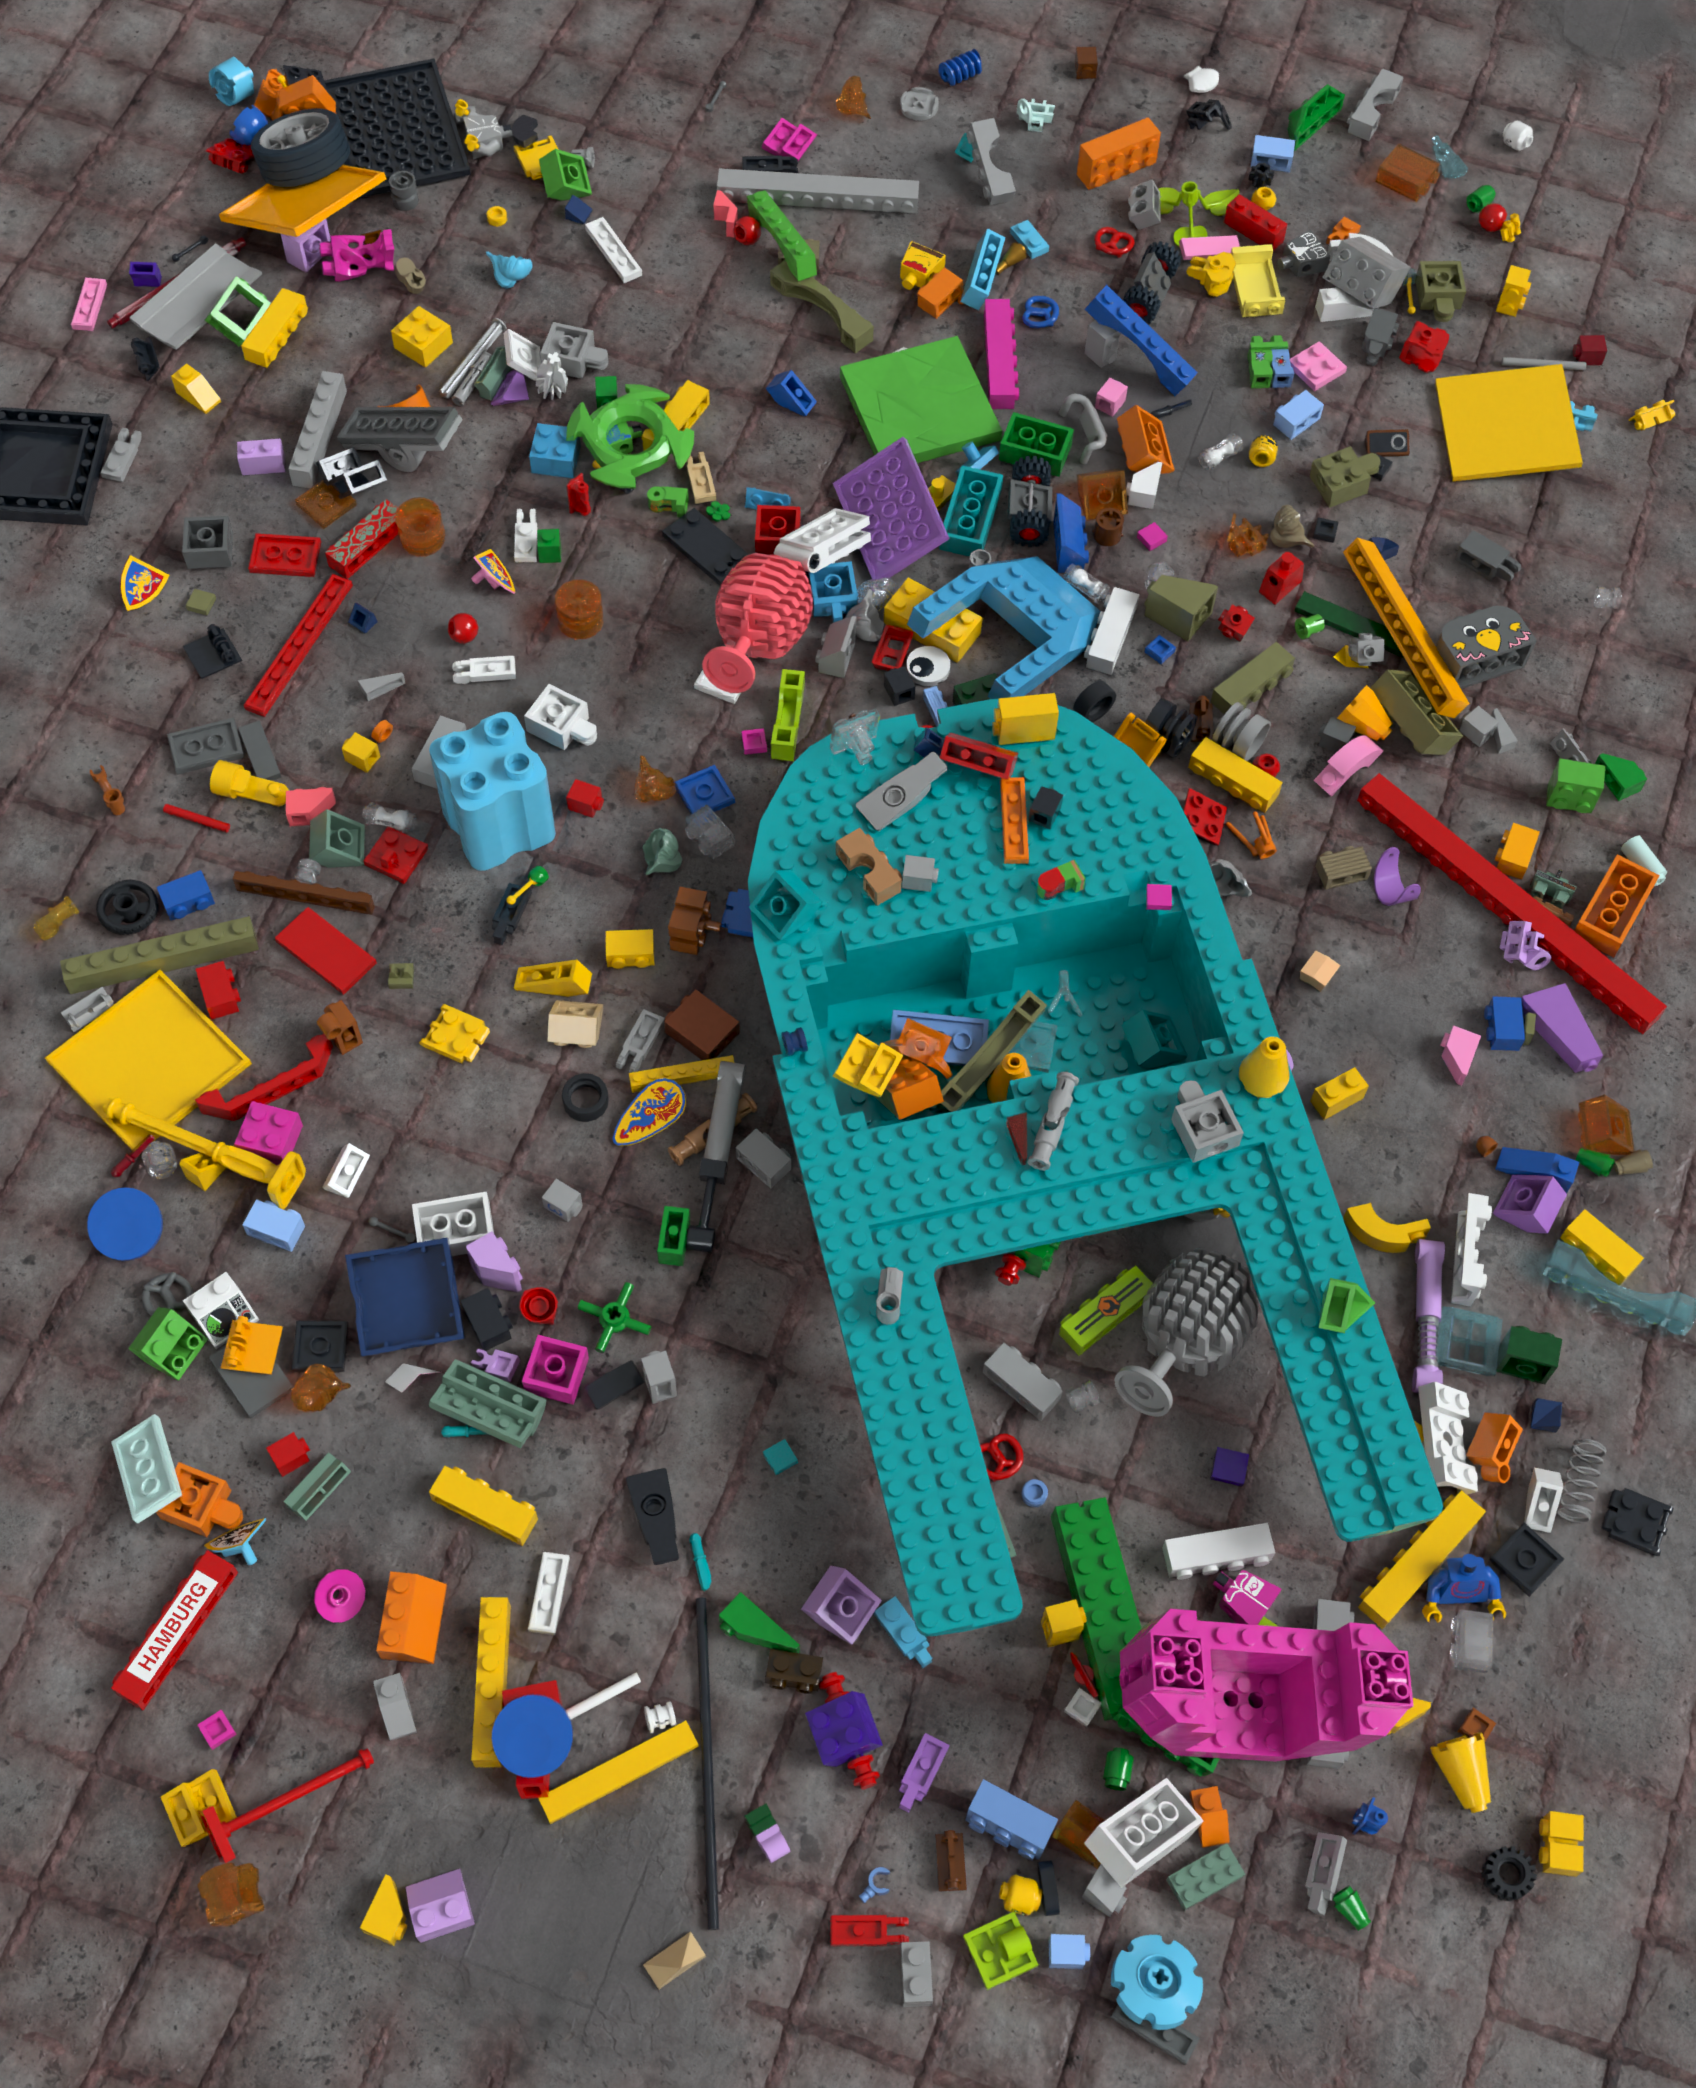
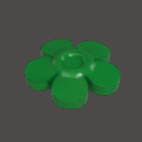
(718, 511)

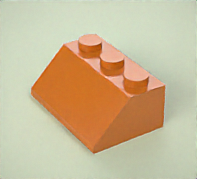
(1144, 440)
(411, 1618)

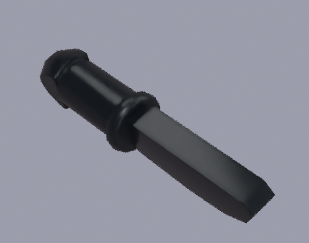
(1169, 409)

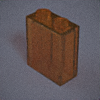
(1408, 173)

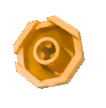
(1367, 715)

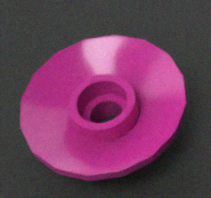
(349, 1600)

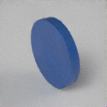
(125, 1224)
(532, 1735)

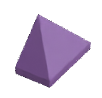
(511, 390)

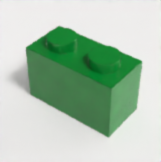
(673, 1236)

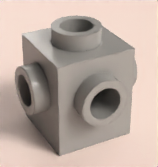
(1366, 649)

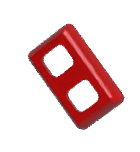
(892, 633)

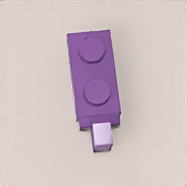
(922, 1770)

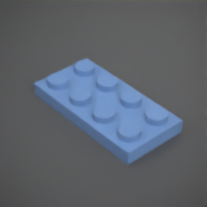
(966, 1033)

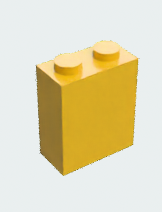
(1026, 719)

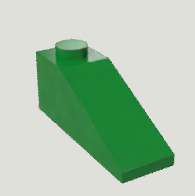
(753, 1626)

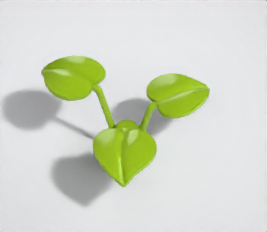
(1189, 194)

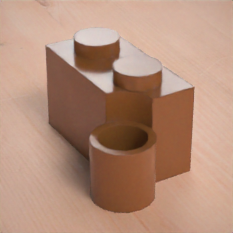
(340, 1027)

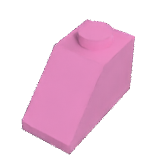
(1459, 1052)

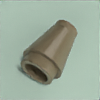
(1636, 1162)

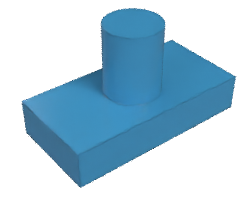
(976, 458)

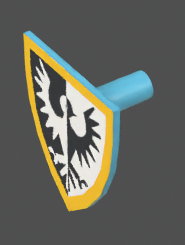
(236, 1541)

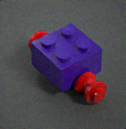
(845, 1730)

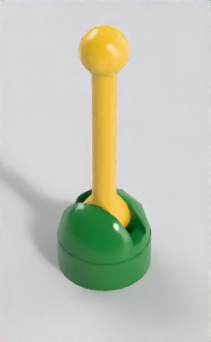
(536, 877)

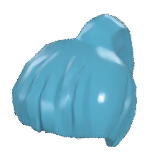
(509, 269)

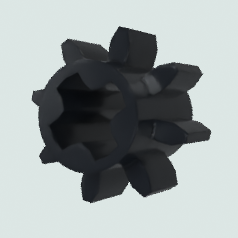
(1261, 175)

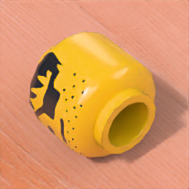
(1263, 451)

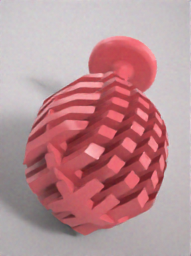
(759, 614)

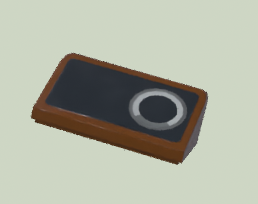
(1388, 442)

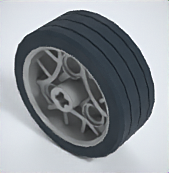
(300, 147)

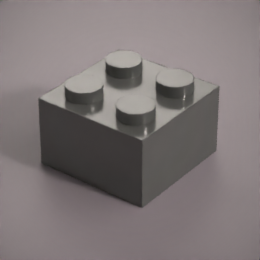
(207, 542)

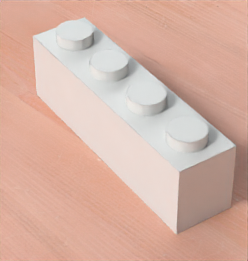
(1112, 630)
(1218, 1551)

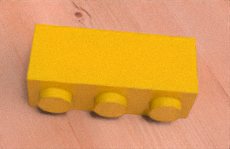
(1602, 1247)

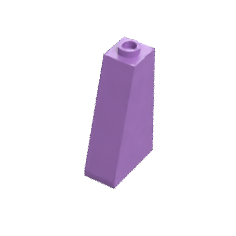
(1563, 1027)

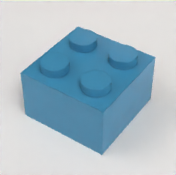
(552, 453)

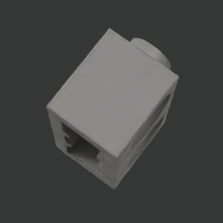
(1144, 205)
(659, 1376)

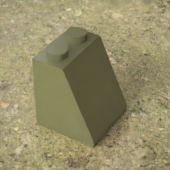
(1180, 604)

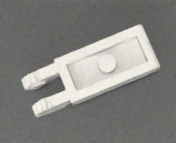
(526, 538)
(484, 669)

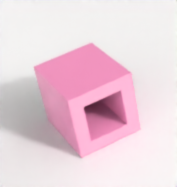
(1111, 397)

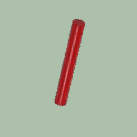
(197, 818)

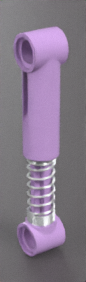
(1429, 1261)

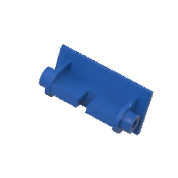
(1369, 1818)

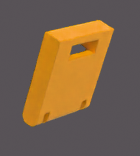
(1140, 738)

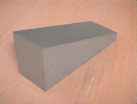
(380, 685)
(1503, 735)

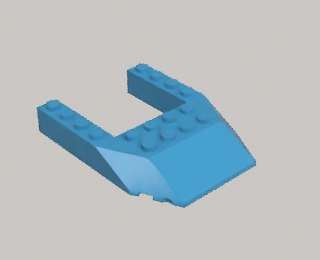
(1031, 601)

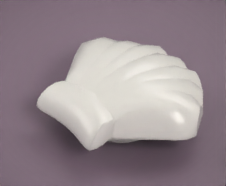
(1202, 79)

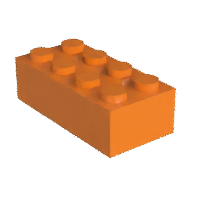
(1118, 153)
(1616, 905)

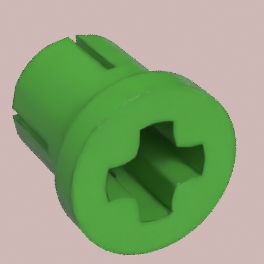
(1307, 626)

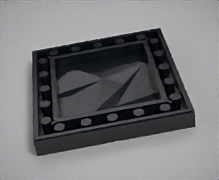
(50, 464)

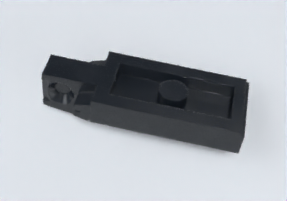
(508, 916)

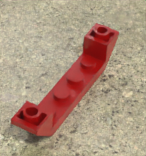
(213, 1104)

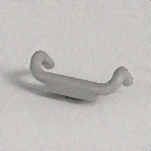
(1090, 422)

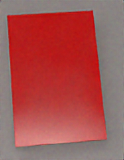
(284, 555)

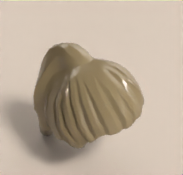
(1288, 529)

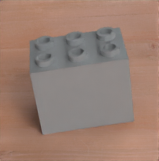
(1366, 272)

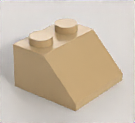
(574, 1023)

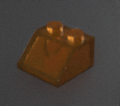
(1102, 491)
(1606, 1126)

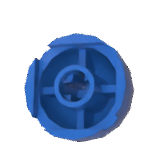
(247, 125)

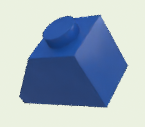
(791, 393)

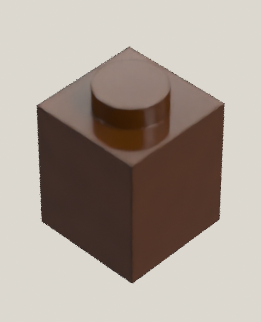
(1086, 62)

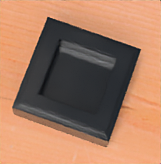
(1325, 530)

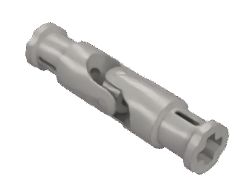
(1059, 1106)

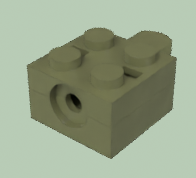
(1440, 287)
(1343, 475)

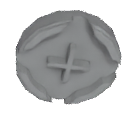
(919, 104)

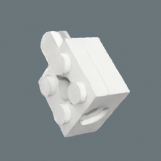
(568, 718)

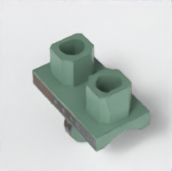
(1553, 886)

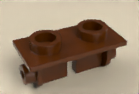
(1204, 724)
(950, 1861)

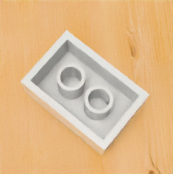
(456, 1218)

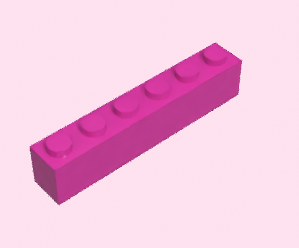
(999, 354)

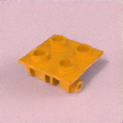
(251, 1346)

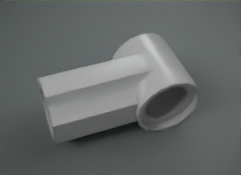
(889, 1295)

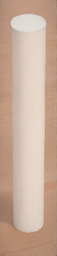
(603, 1695)

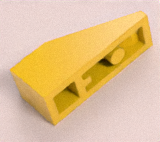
(556, 978)

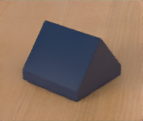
(362, 618)

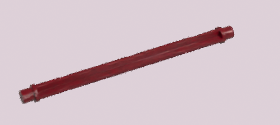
(124, 315)

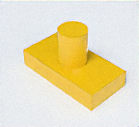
(941, 491)

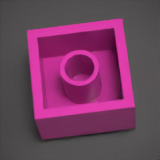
(269, 1132)
(555, 1369)

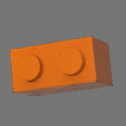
(940, 292)

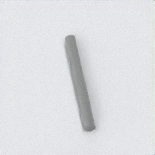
(1522, 362)

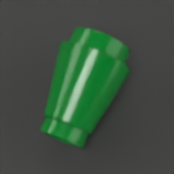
(1595, 1161)
(1351, 1907)

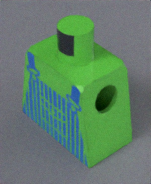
(621, 437)

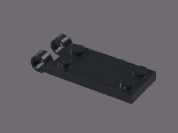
(704, 545)

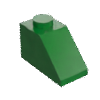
(1621, 776)

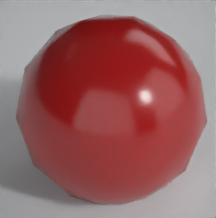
(1492, 217)
(747, 230)
(462, 628)

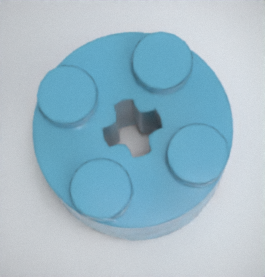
(232, 81)

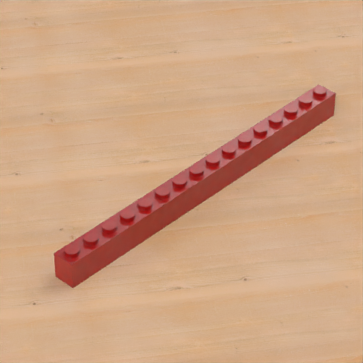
(1511, 903)

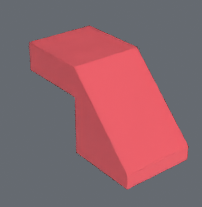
(725, 211)

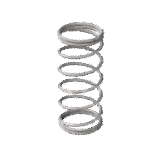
(1576, 1508)

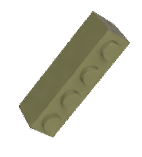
(1254, 678)

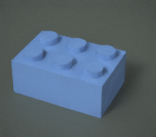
(1010, 1820)

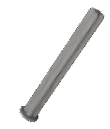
(473, 356)

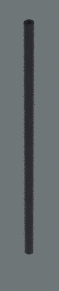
(707, 1765)

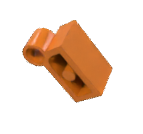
(1494, 1446)

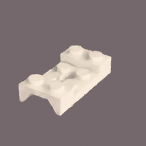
(1467, 1273)
(1443, 1436)

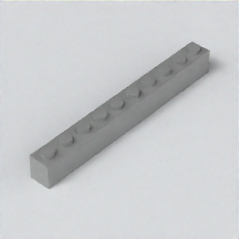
(822, 190)

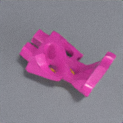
(343, 256)

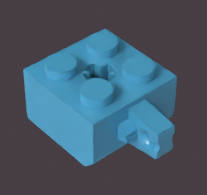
(833, 590)

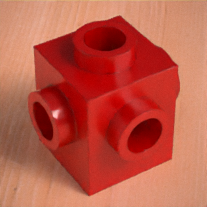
(1235, 622)

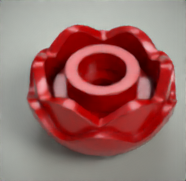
(1270, 760)

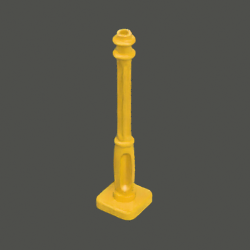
(281, 1179)

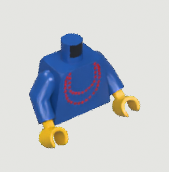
(1462, 1582)

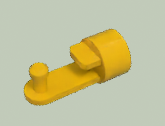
(233, 781)

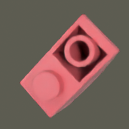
(307, 804)

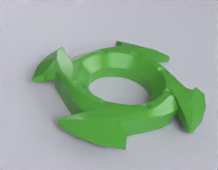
(639, 406)

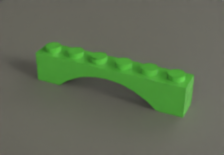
(795, 250)

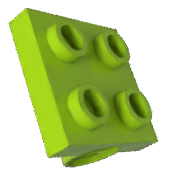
(1001, 1950)

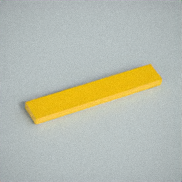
(618, 1772)

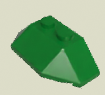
(1314, 114)

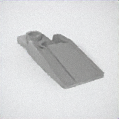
(901, 792)

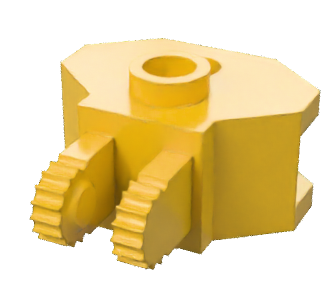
(1213, 272)

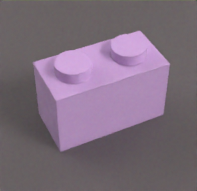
(261, 456)

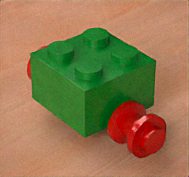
(1029, 1260)

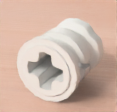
(659, 1716)

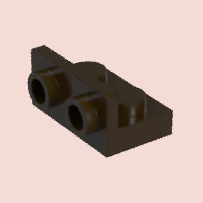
(793, 1671)

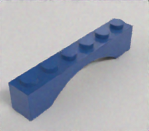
(1113, 312)

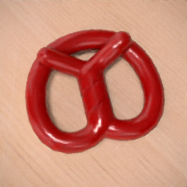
(1110, 247)
(999, 1458)

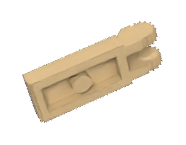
(701, 480)

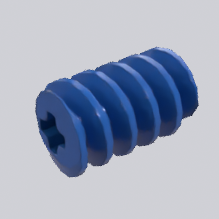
(960, 67)

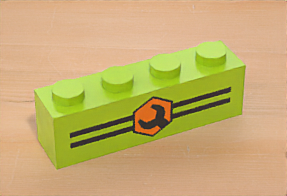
(1105, 1311)

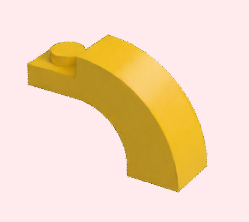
(1381, 1235)

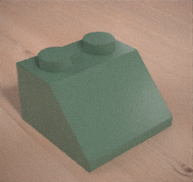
(336, 840)

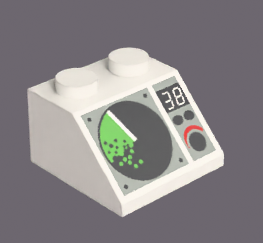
(217, 1306)

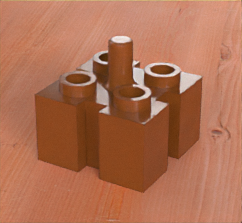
(690, 920)

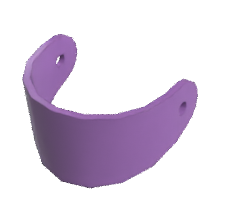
(1388, 882)

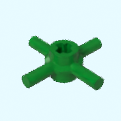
(618, 1324)

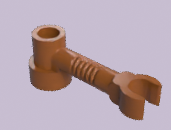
(112, 796)

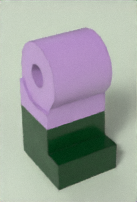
(767, 1833)

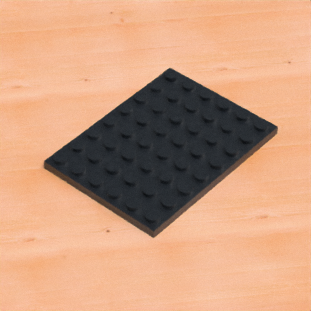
(399, 123)

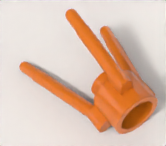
(1263, 845)

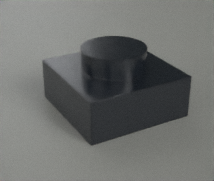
(1385, 466)

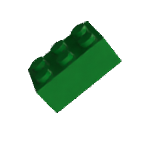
(1037, 438)

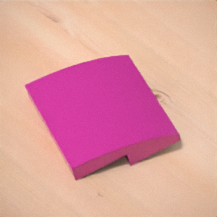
(788, 140)

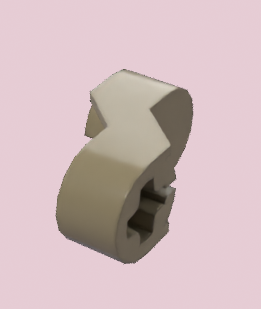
(410, 275)

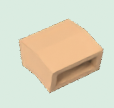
(1318, 970)

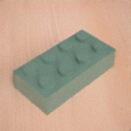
(1205, 1877)

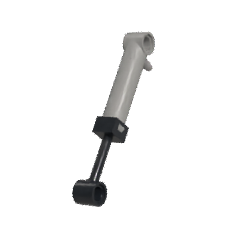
(717, 1149)

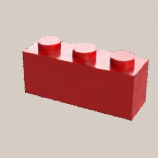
(1255, 222)
(979, 755)

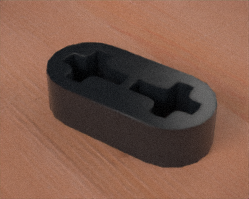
(1049, 1889)

